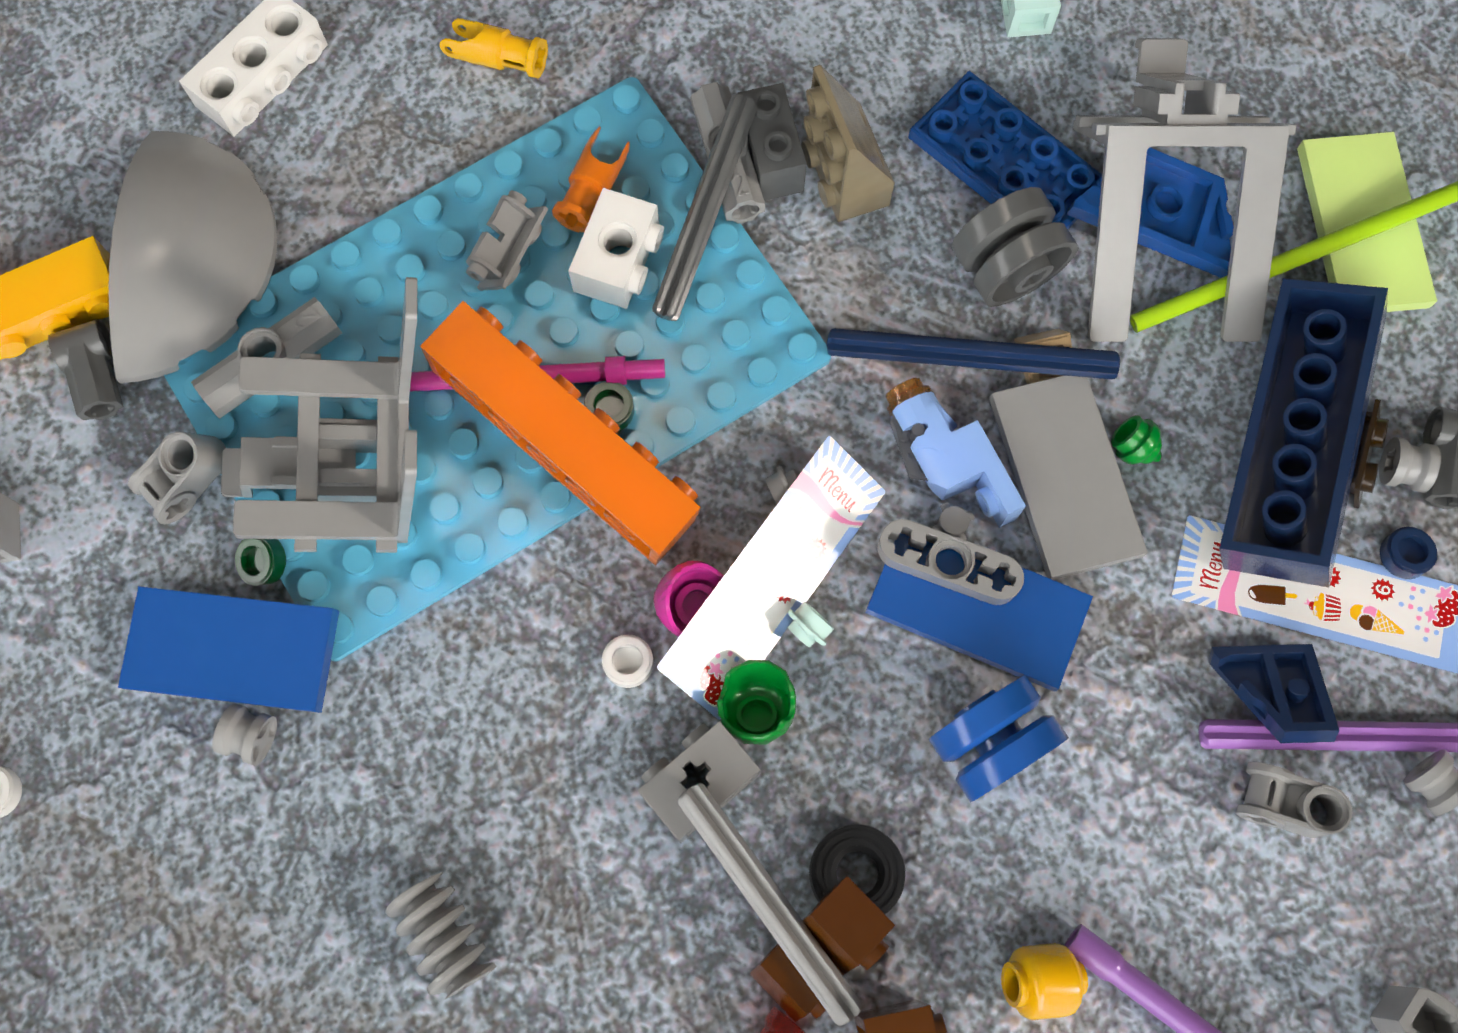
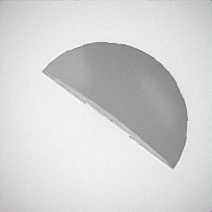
(184, 253)

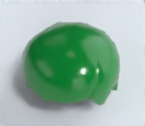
(757, 702)

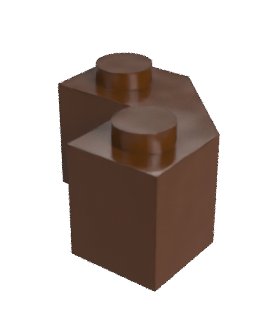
(848, 931)

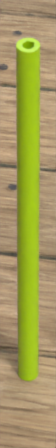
(1302, 254)

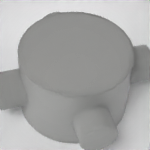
(954, 520)

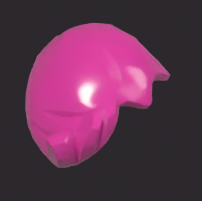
(683, 593)

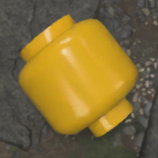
(1044, 981)

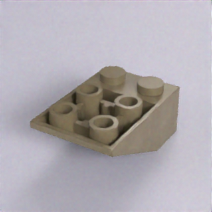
(843, 150)

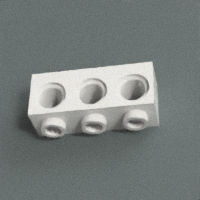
(254, 63)

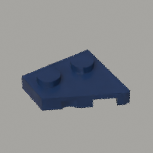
(1280, 688)

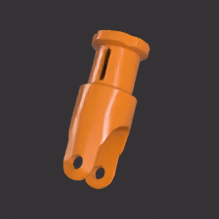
(586, 184)

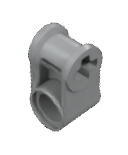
(174, 478)
(1284, 799)

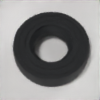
(867, 841)

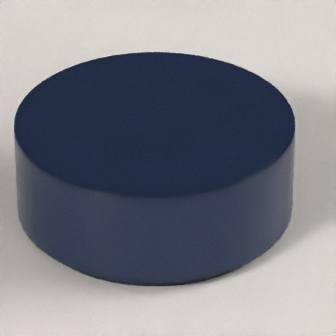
(1408, 553)

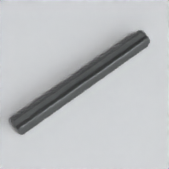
(704, 207)

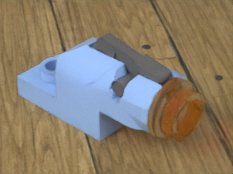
(949, 458)

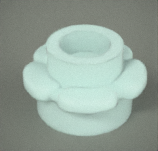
(809, 625)

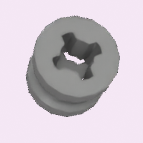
(1409, 464)
(244, 734)
(1436, 781)

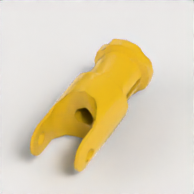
(496, 48)

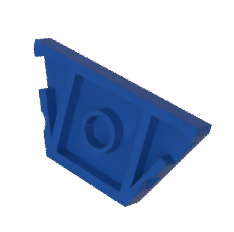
(1179, 215)

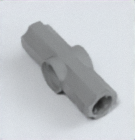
(743, 196)
(299, 332)

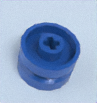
(997, 737)

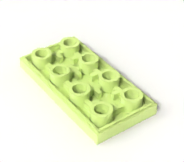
(1353, 181)

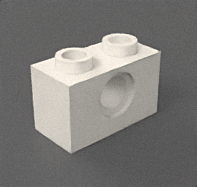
(616, 222)

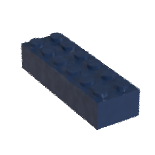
(1304, 431)

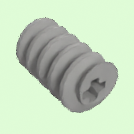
(438, 937)

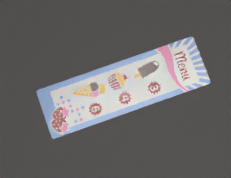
(773, 574)
(1359, 609)

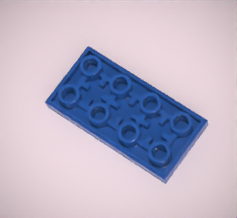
(1000, 148)
(1023, 637)
(229, 649)

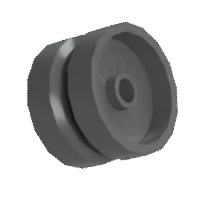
(1014, 246)

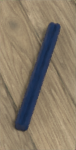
(974, 353)

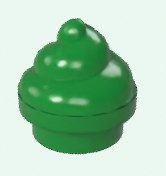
(1137, 441)

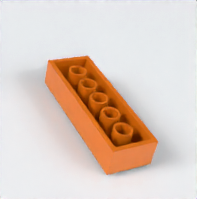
(560, 432)

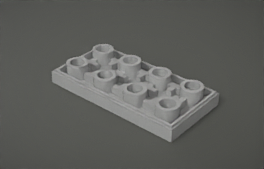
(1067, 476)

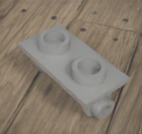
(497, 260)

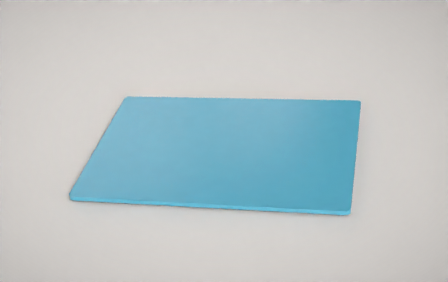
(474, 486)

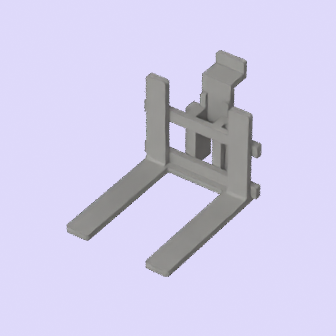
(1204, 123)
(321, 461)

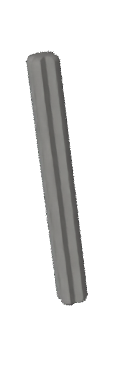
(770, 904)

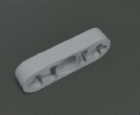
(969, 551)

